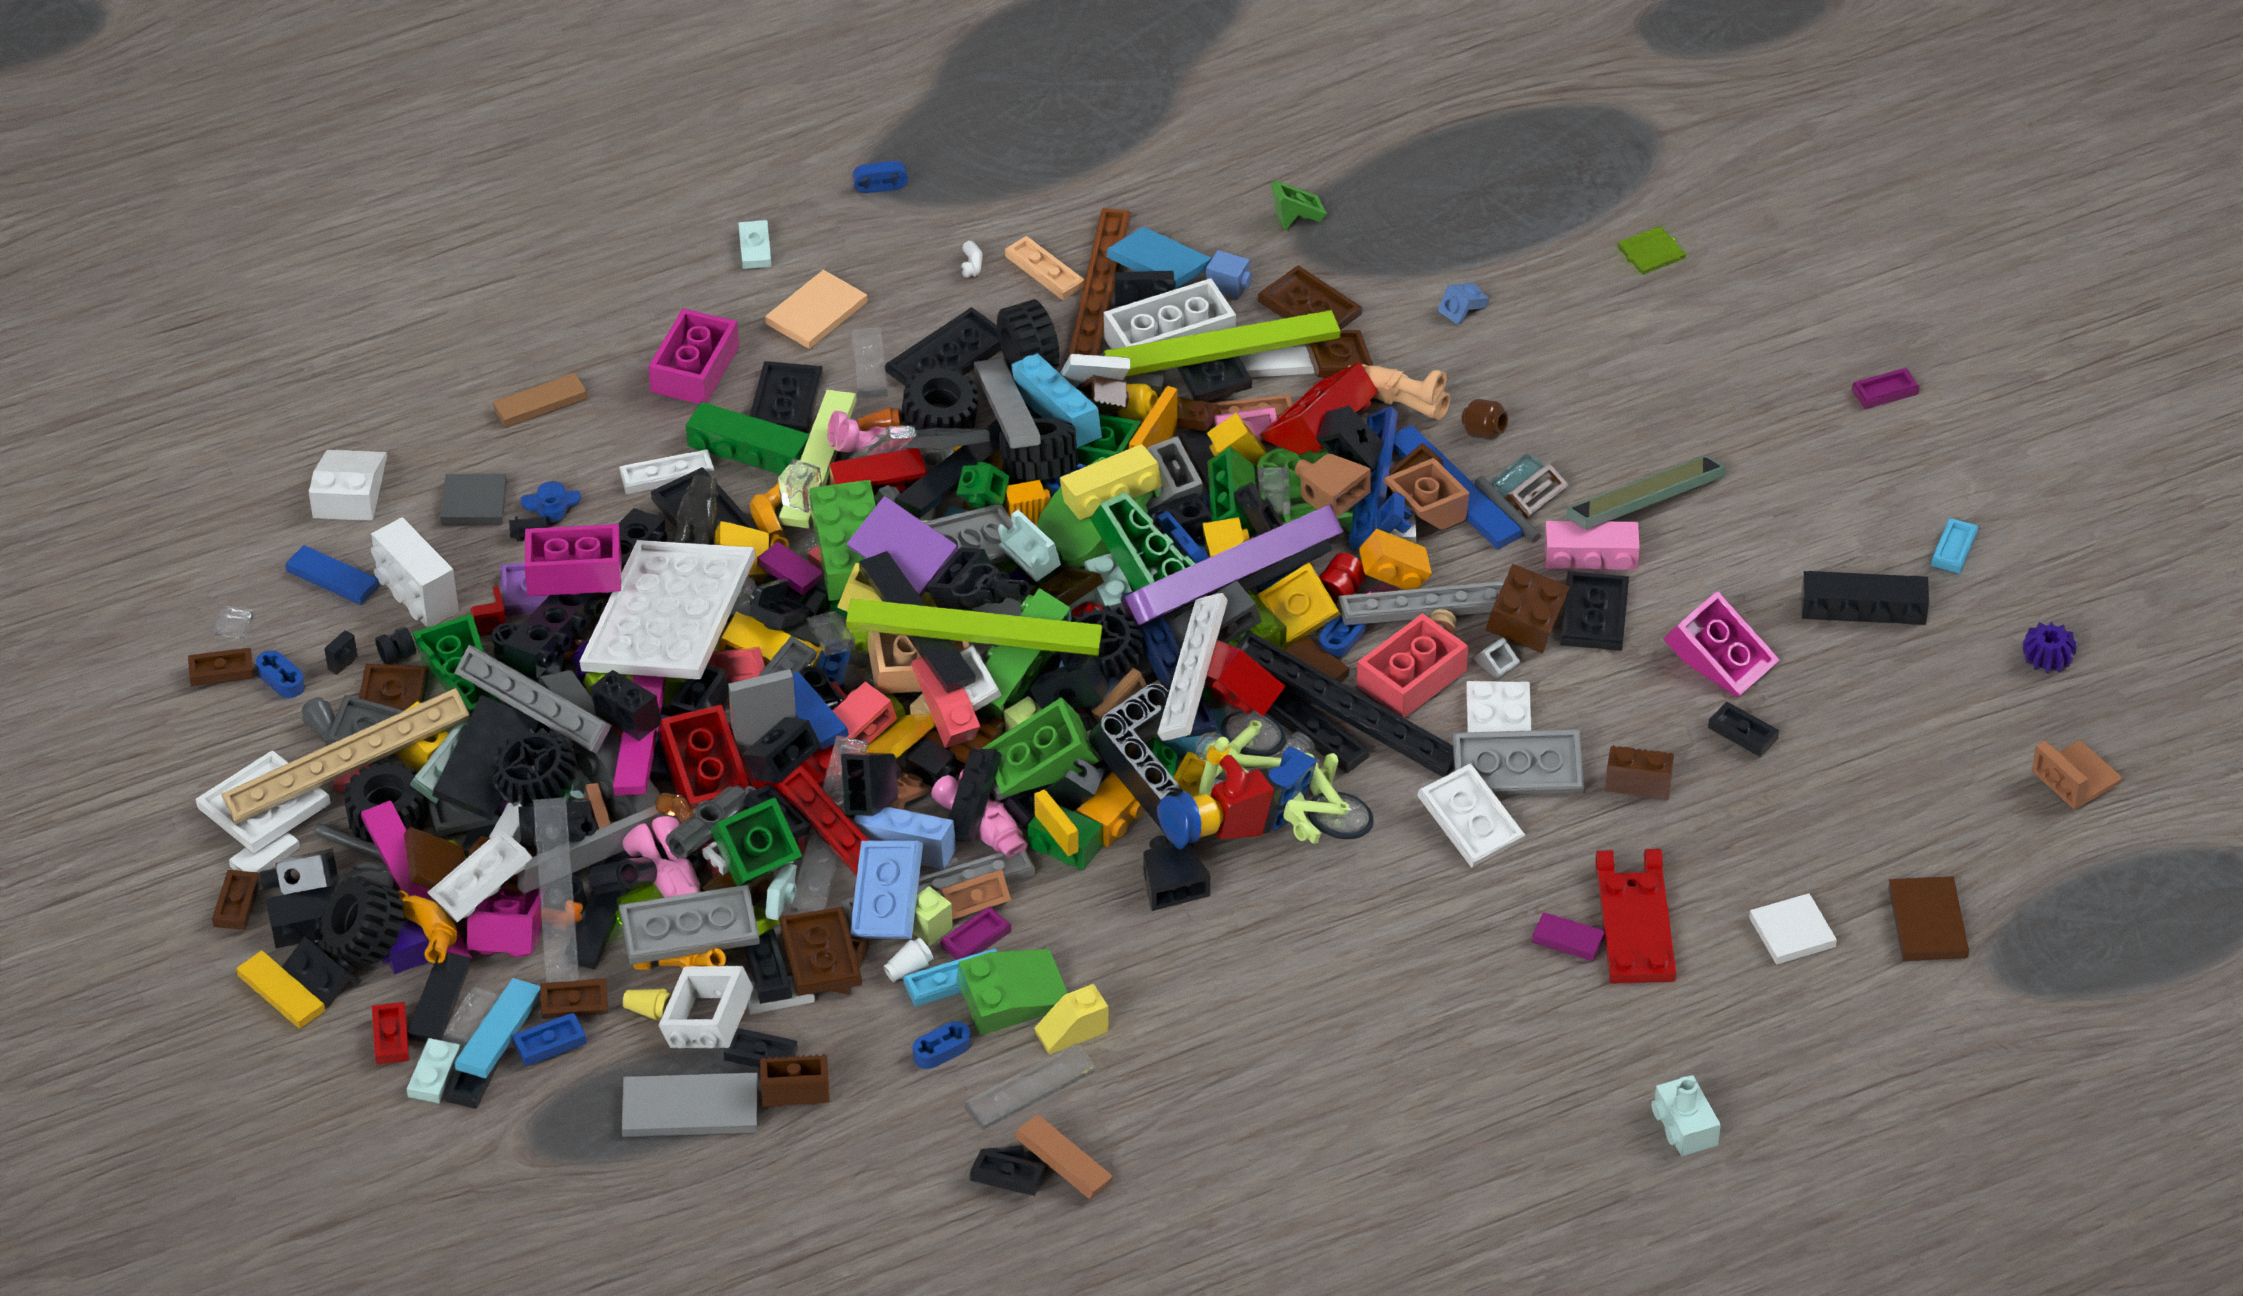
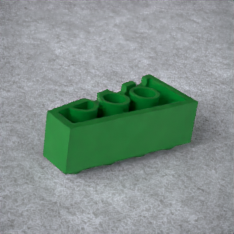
(1136, 543)
(442, 650)

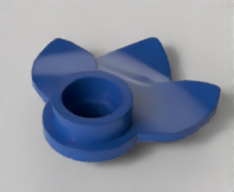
(551, 501)

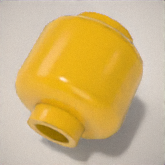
(1140, 402)

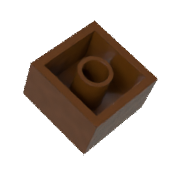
(1527, 608)

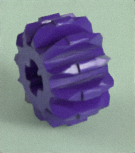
(2049, 647)

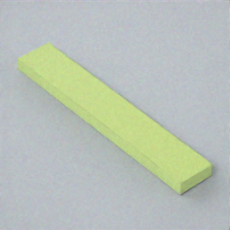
(818, 451)

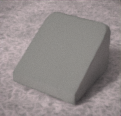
(1497, 658)

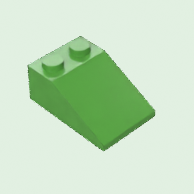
(1042, 749)
(1009, 987)

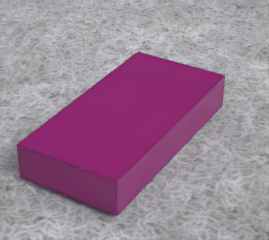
(1885, 388)
(786, 564)
(976, 934)
(1568, 936)

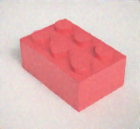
(1412, 666)

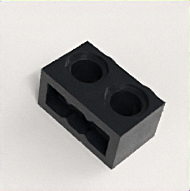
(1187, 511)
(625, 705)

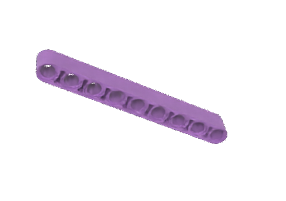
(1232, 565)

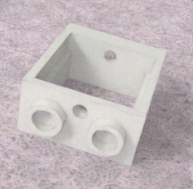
(695, 982)

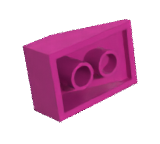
(1721, 646)
(506, 923)

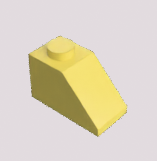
(1074, 1020)

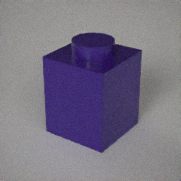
(409, 948)

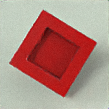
(489, 615)

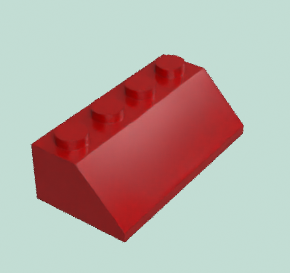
(1300, 423)

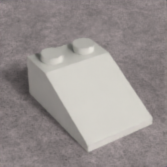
(347, 484)

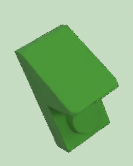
(1291, 202)

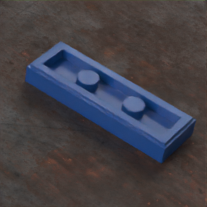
(332, 574)
(813, 708)

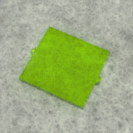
(1651, 250)

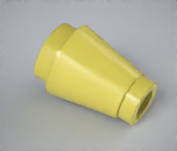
(647, 1002)

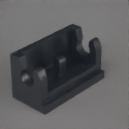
(1074, 790)

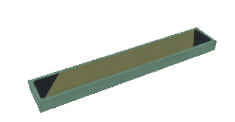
(1645, 492)

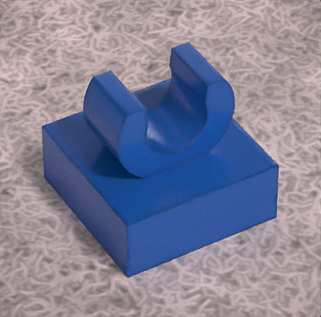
(1394, 515)

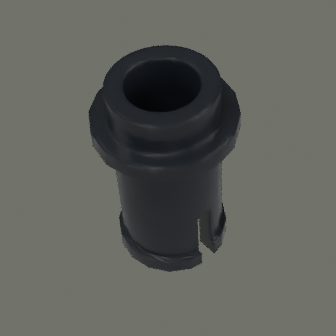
(518, 526)

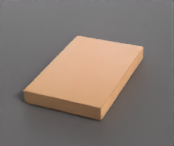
(816, 309)

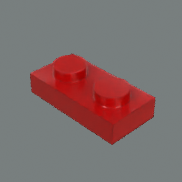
(390, 1033)

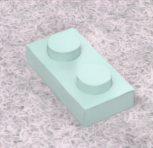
(433, 1071)

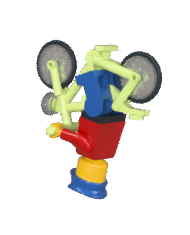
(1261, 799)

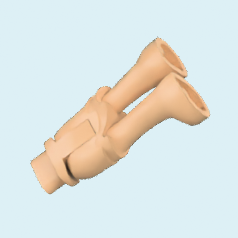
(1423, 396)

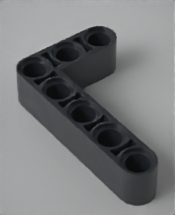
(1129, 756)

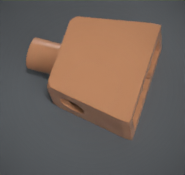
(1333, 482)

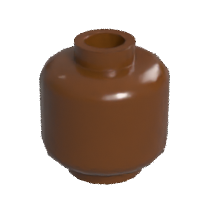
(1484, 419)

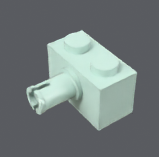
(1113, 586)
(1686, 1115)

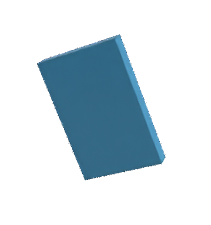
(1154, 252)

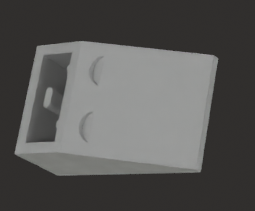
(1176, 472)

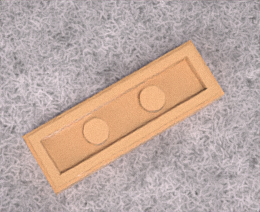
(1044, 268)

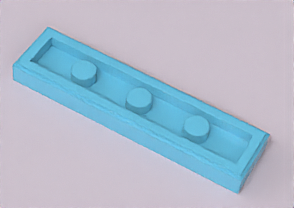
(498, 1027)

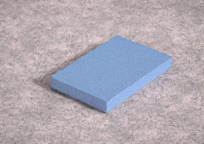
(886, 889)

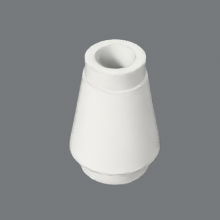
(908, 960)

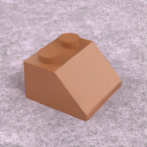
(1431, 493)

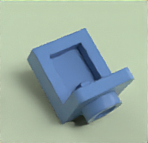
(1460, 299)

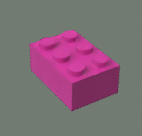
(693, 356)
(573, 560)

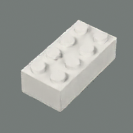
(1169, 315)

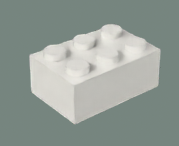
(414, 573)

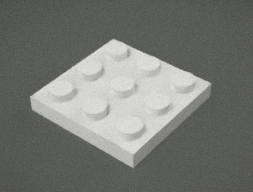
(270, 824)

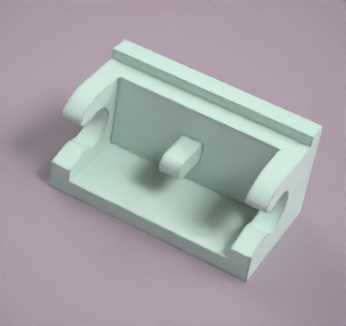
(1029, 547)

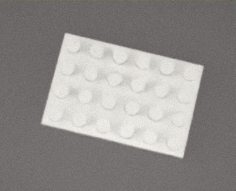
(668, 609)

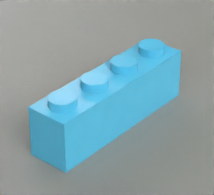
(1056, 397)

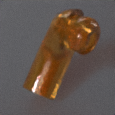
(674, 806)

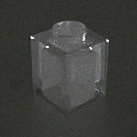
(795, 484)
(1274, 485)

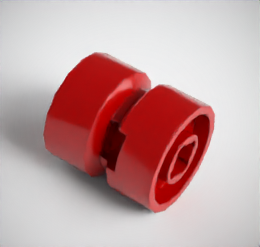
(1343, 576)

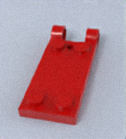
(1636, 920)

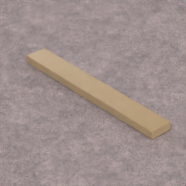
(345, 756)

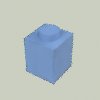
(1229, 273)

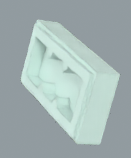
(754, 244)
(781, 892)

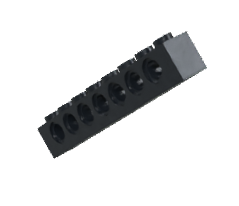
(566, 616)

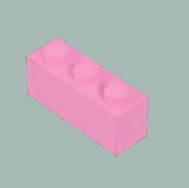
(1600, 547)

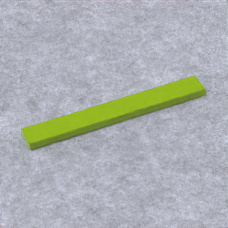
(1228, 342)
(974, 626)

